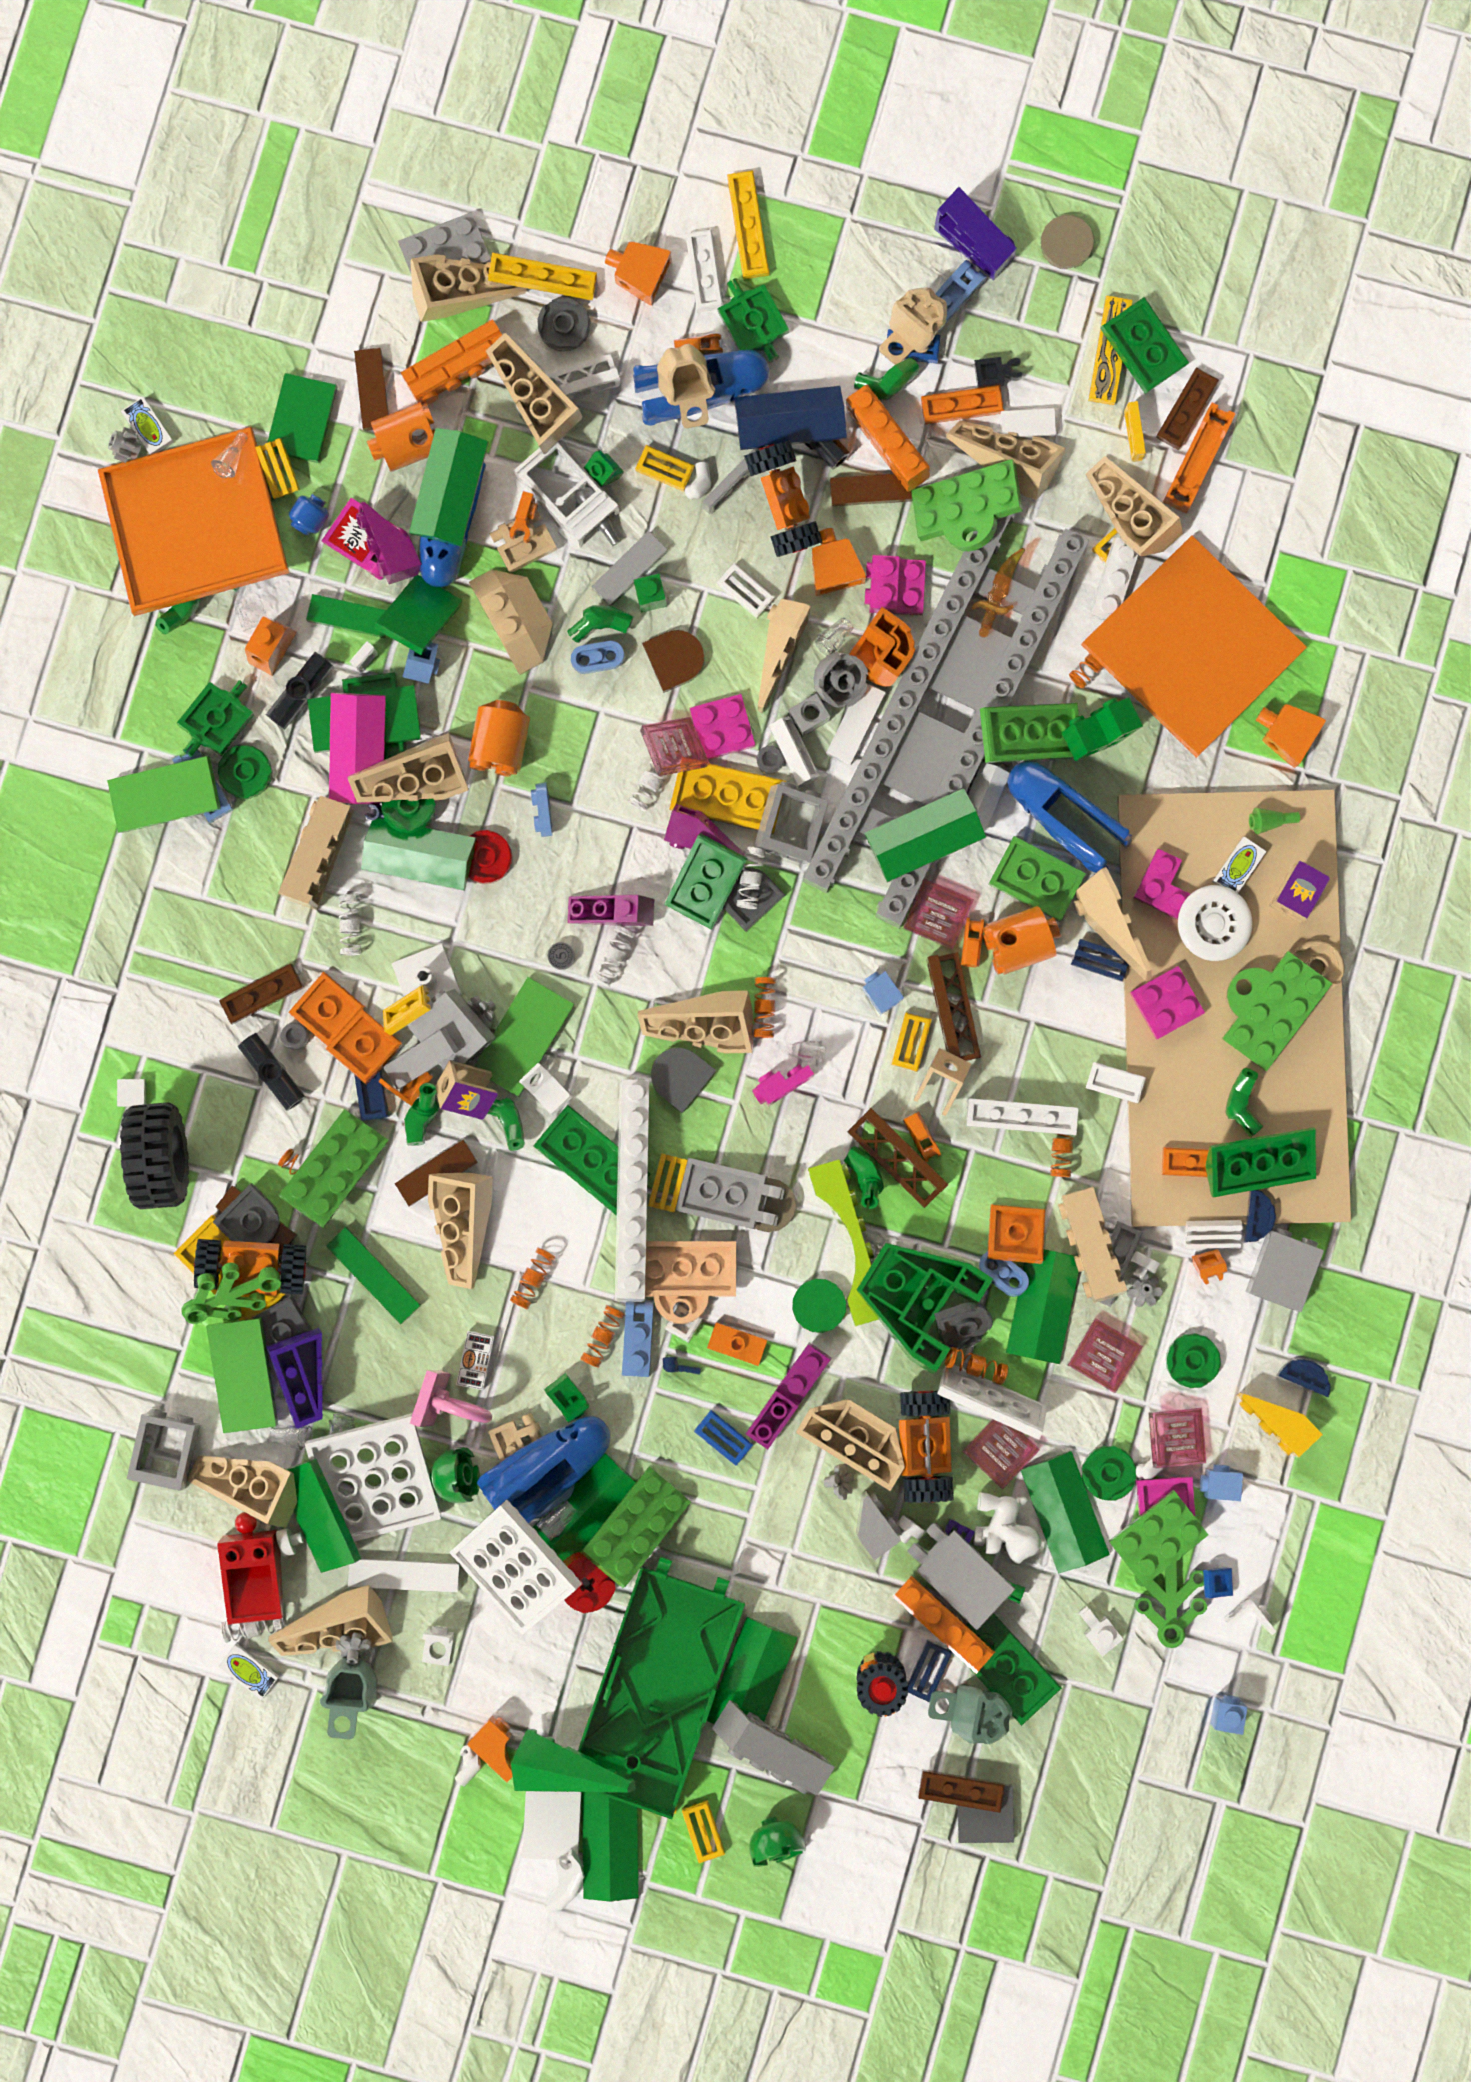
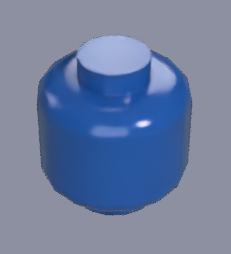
(308, 514)

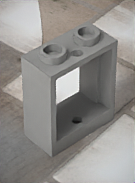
(783, 849)
(158, 1478)

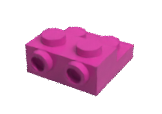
(895, 585)
(774, 1086)

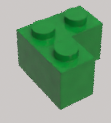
(1103, 729)

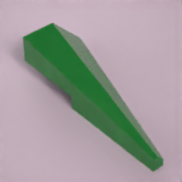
(553, 1768)

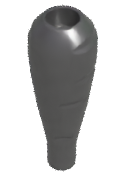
(606, 525)

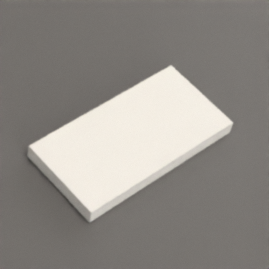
(993, 1401)
(551, 1824)

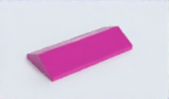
(355, 740)

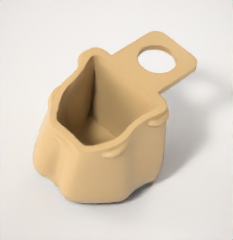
(915, 322)
(685, 381)

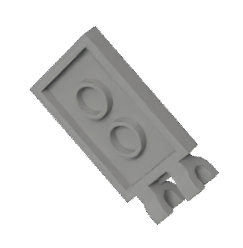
(726, 1194)
(962, 1576)

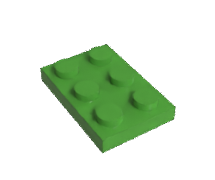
(1036, 878)
(1158, 1537)

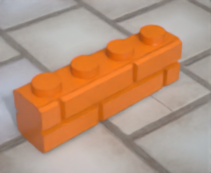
(451, 364)
(887, 438)
(944, 1624)

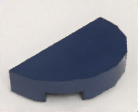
(1260, 1216)
(1306, 1374)

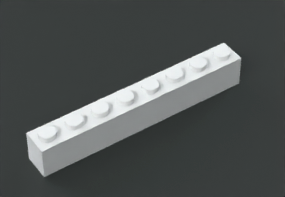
(632, 1190)

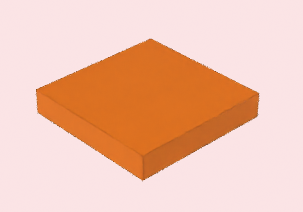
(326, 1008)
(364, 1046)
(1016, 1234)

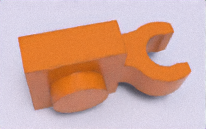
(526, 510)

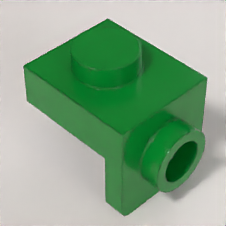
(603, 468)
(567, 1397)

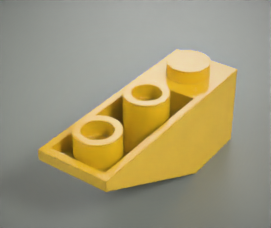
(1290, 1427)

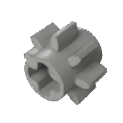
(124, 444)

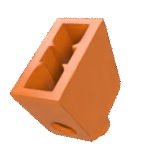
(640, 269)
(835, 564)
(268, 644)
(1290, 732)

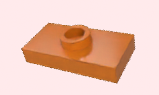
(737, 1344)

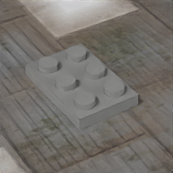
(453, 239)

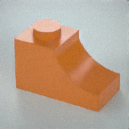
(491, 1746)

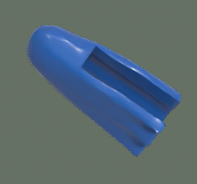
(736, 372)
(442, 560)
(1039, 789)
(546, 1467)

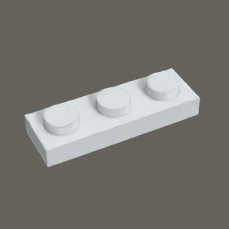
(1114, 579)

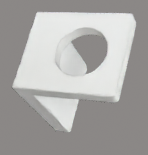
(546, 1089)
(1260, 1613)
(441, 1635)

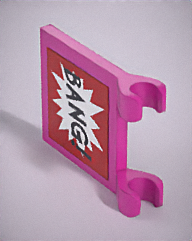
(351, 541)

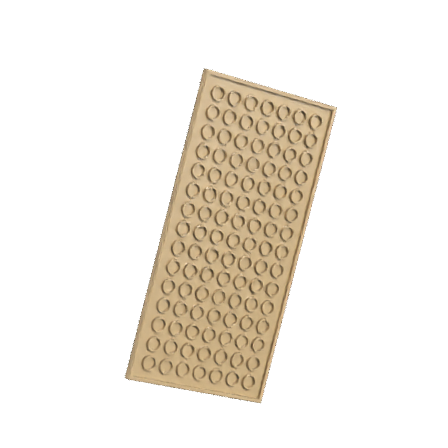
(1192, 1066)

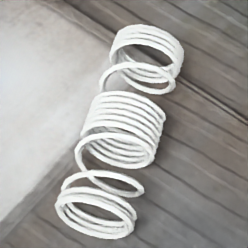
(651, 783)
(751, 879)
(348, 926)
(614, 955)
(251, 1628)

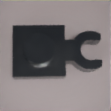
(992, 371)

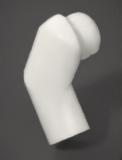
(701, 483)
(1146, 1470)
(472, 1765)

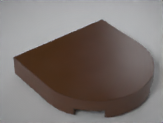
(674, 658)

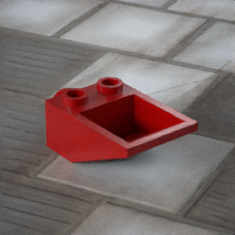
(251, 1580)

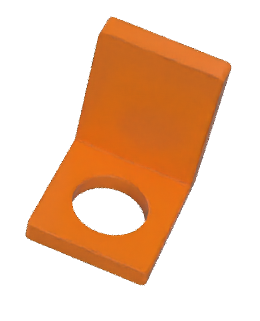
(411, 1090)

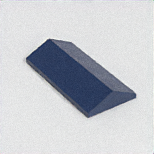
(791, 416)

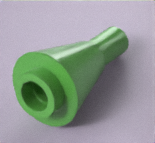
(1264, 820)

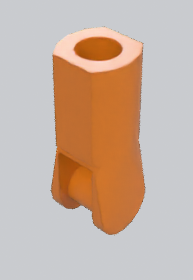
(712, 339)
(971, 946)
(919, 1132)

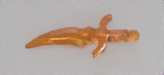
(998, 593)

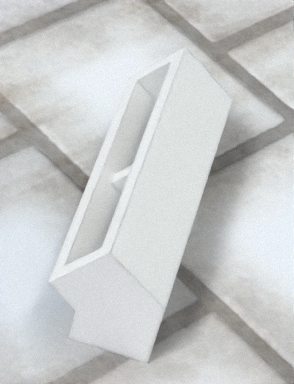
(794, 751)
(987, 791)

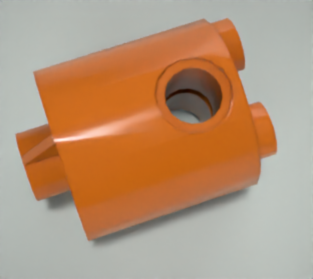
(395, 437)
(499, 738)
(1029, 938)

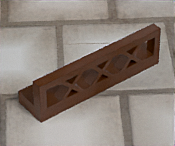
(943, 1005)
(904, 1150)

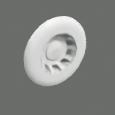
(1215, 923)

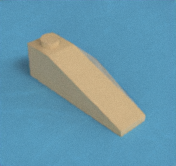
(1034, 459)
(784, 632)
(1102, 910)
(461, 1215)
(251, 1486)

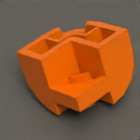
(885, 648)

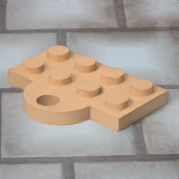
(689, 1275)

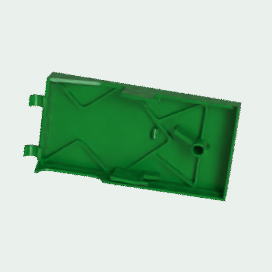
(660, 1685)

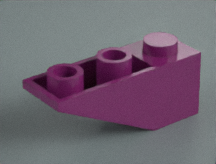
(393, 549)
(688, 823)
(611, 910)

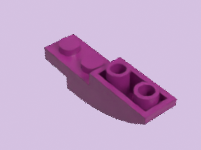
(788, 1395)

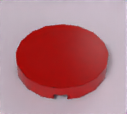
(490, 858)

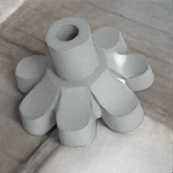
(483, 1010)
(1139, 1292)
(840, 1481)
(353, 1648)

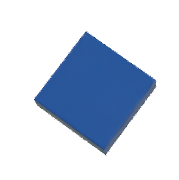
(1218, 1582)

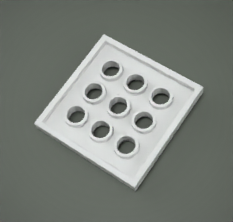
(410, 1457)
(512, 1552)

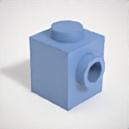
(421, 667)
(882, 992)
(1222, 1483)
(1229, 1714)

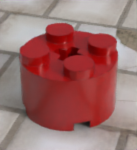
(599, 1590)

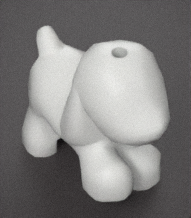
(1019, 1539)

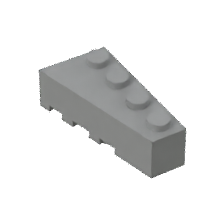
(772, 1750)

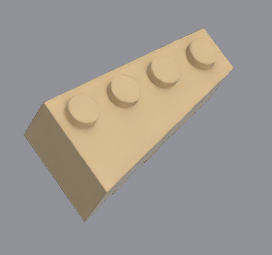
(537, 397)
(316, 853)
(1092, 1245)

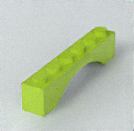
(831, 1187)

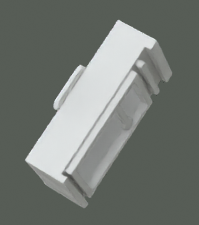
(583, 518)

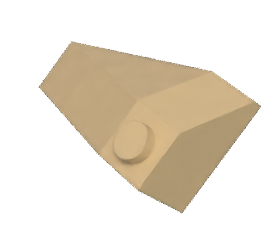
(454, 286)
(1134, 506)
(418, 773)
(711, 1020)
(346, 1614)

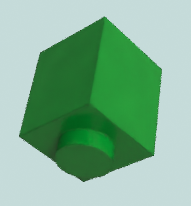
(650, 593)

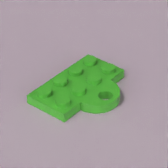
(967, 505)
(1272, 1008)

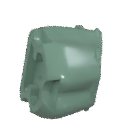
(347, 1692)
(974, 1713)

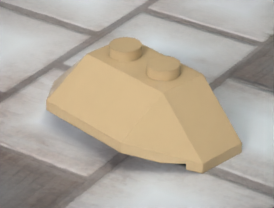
(515, 616)
(856, 1439)

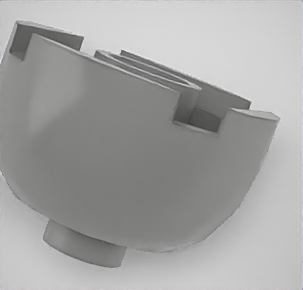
(840, 679)

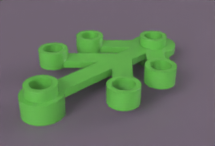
(199, 1308)
(1171, 1600)

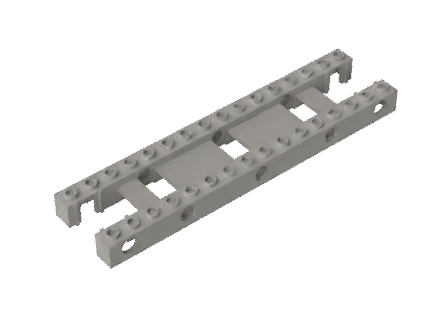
(951, 658)

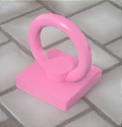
(435, 1400)

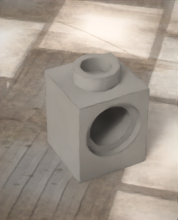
(805, 725)

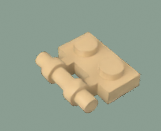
(519, 554)
(508, 1438)

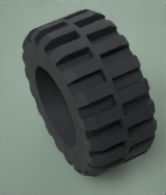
(154, 1155)

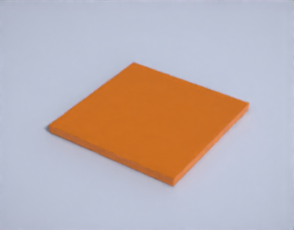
(188, 529)
(1193, 646)

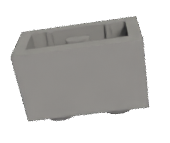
(873, 1528)

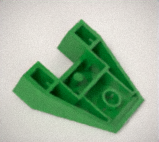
(909, 1288)

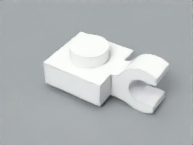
(1101, 1632)

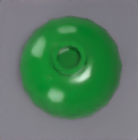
(455, 1476)
(775, 1842)

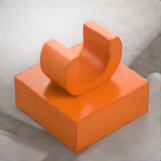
(1209, 1264)

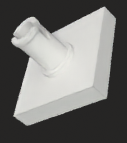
(428, 969)

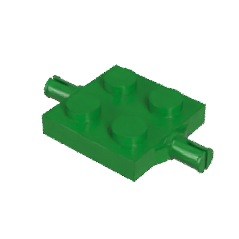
(753, 319)
(215, 718)

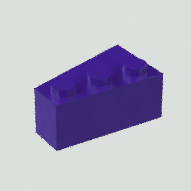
(974, 234)
(300, 1375)

